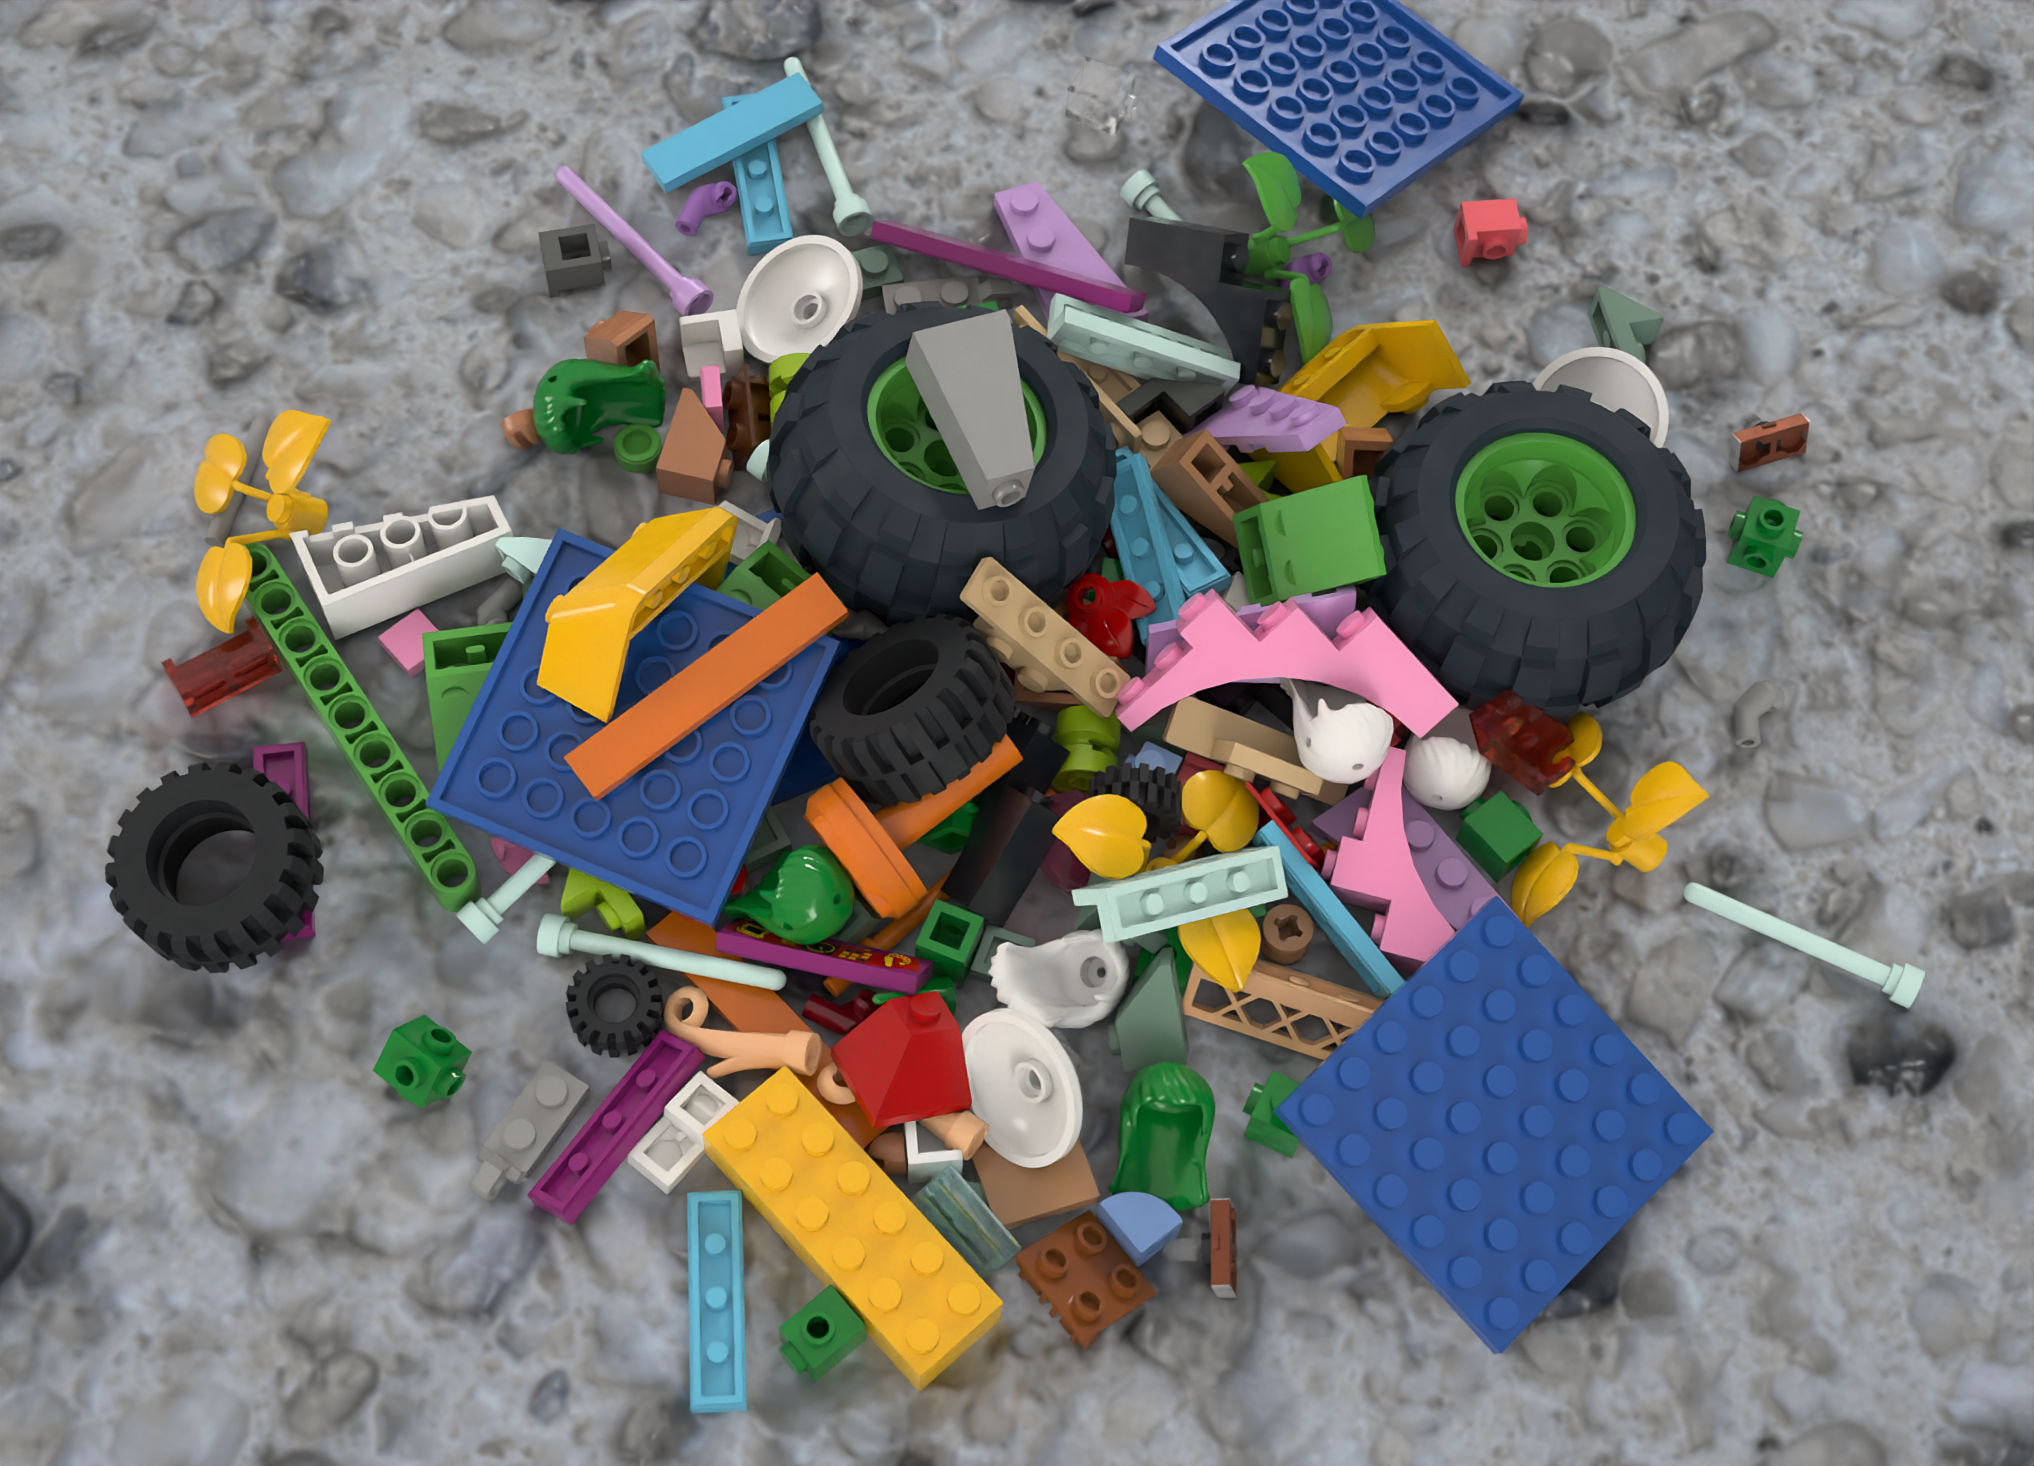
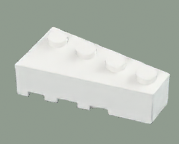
(400, 563)

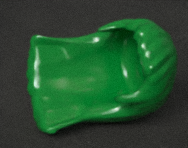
(593, 394)
(801, 896)
(1165, 1135)

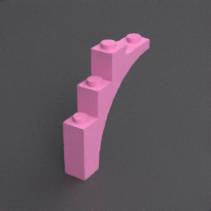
(1287, 644)
(1382, 875)

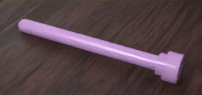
(688, 294)

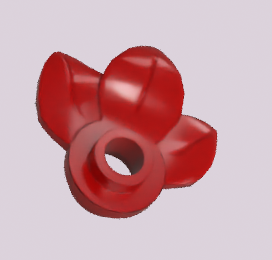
(1109, 616)

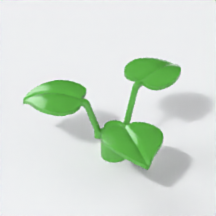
(1279, 196)

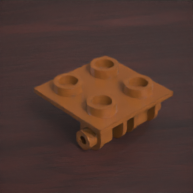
(1083, 1278)

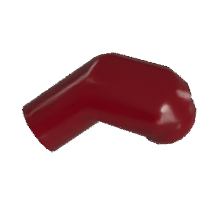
(840, 1018)

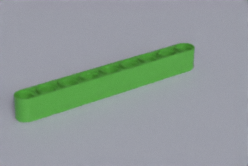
(362, 743)

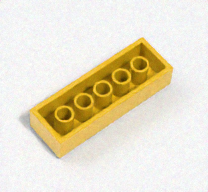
(852, 1227)

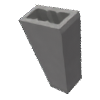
(977, 403)

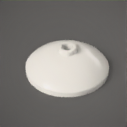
(798, 297)
(1616, 383)
(1022, 1087)

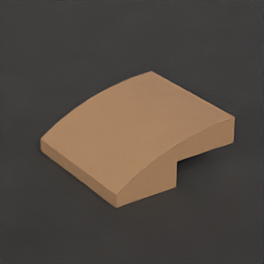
(1028, 1194)

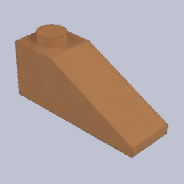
(1206, 483)

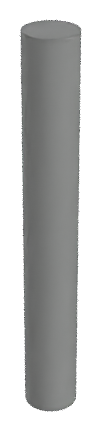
(253, 446)

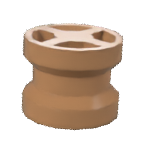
(1281, 946)

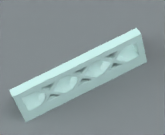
(1136, 345)
(1186, 892)

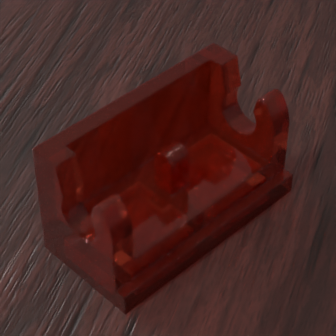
(224, 669)
(1522, 740)

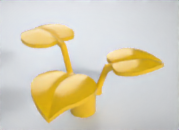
(287, 453)
(1656, 802)
(1108, 840)

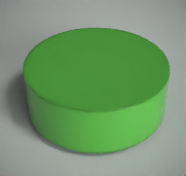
(637, 448)

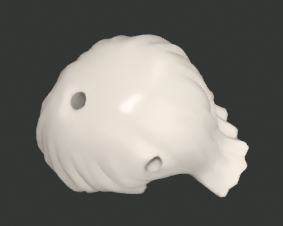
(1337, 731)
(1445, 764)
(1062, 979)

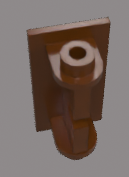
(746, 403)

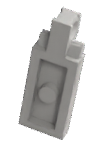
(950, 292)
(528, 1129)

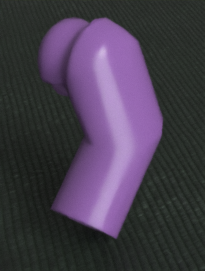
(705, 202)
(1314, 266)

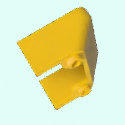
(1366, 376)
(612, 604)

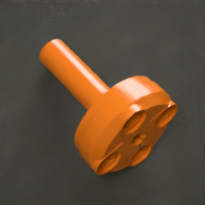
(873, 843)

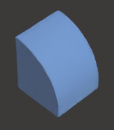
(1139, 1223)

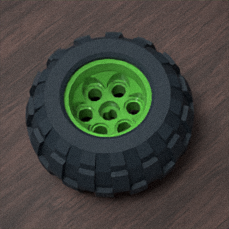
(901, 524)
(1509, 597)

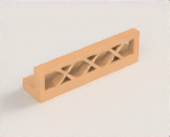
(1288, 989)

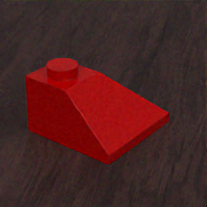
(906, 1061)

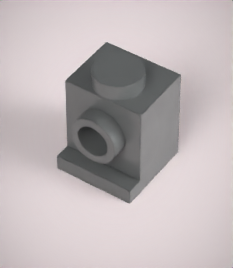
(573, 258)

